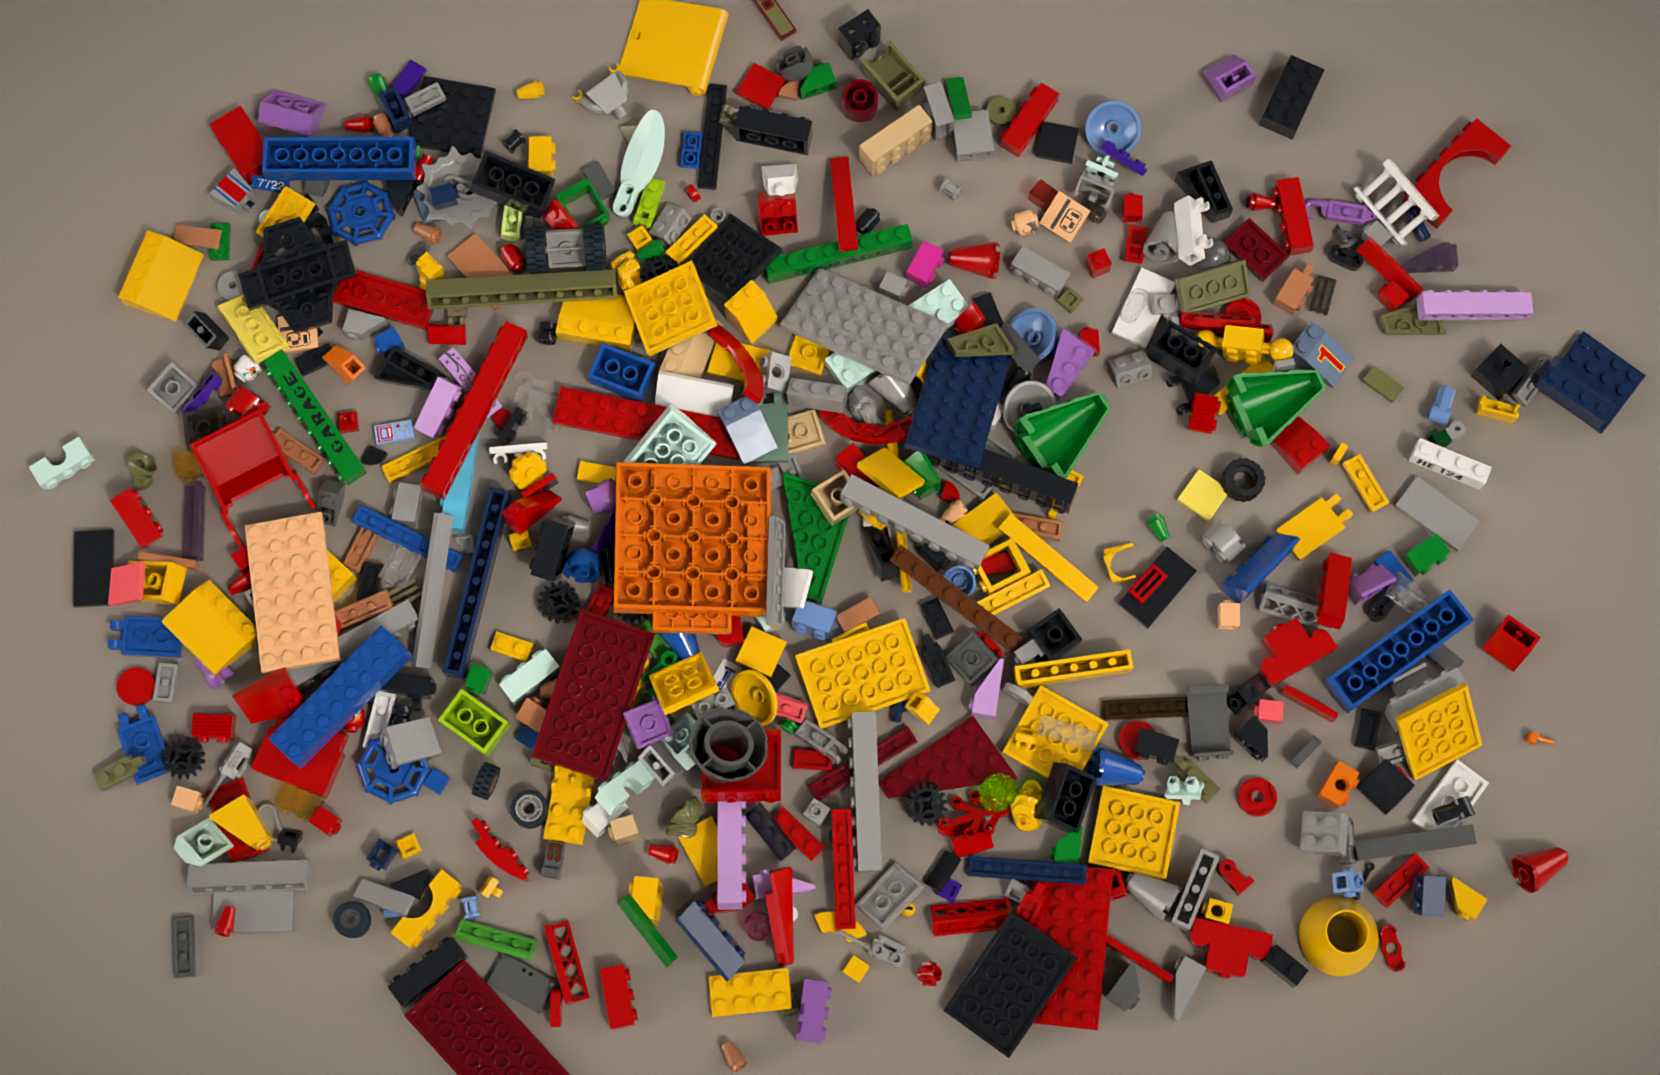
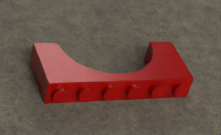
(1475, 141)

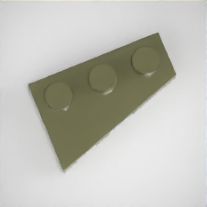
(1406, 322)
(981, 342)

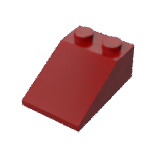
(1300, 444)
(270, 697)

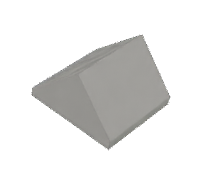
(171, 387)

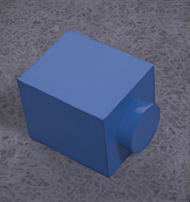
(387, 340)

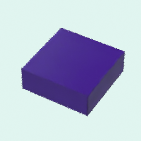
(950, 891)

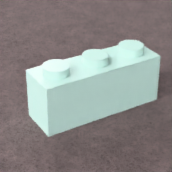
(529, 676)

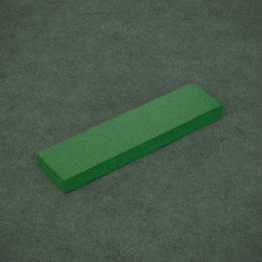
(648, 931)

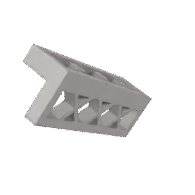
(1292, 598)

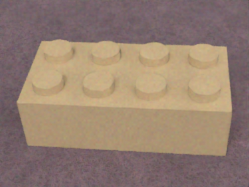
(895, 140)

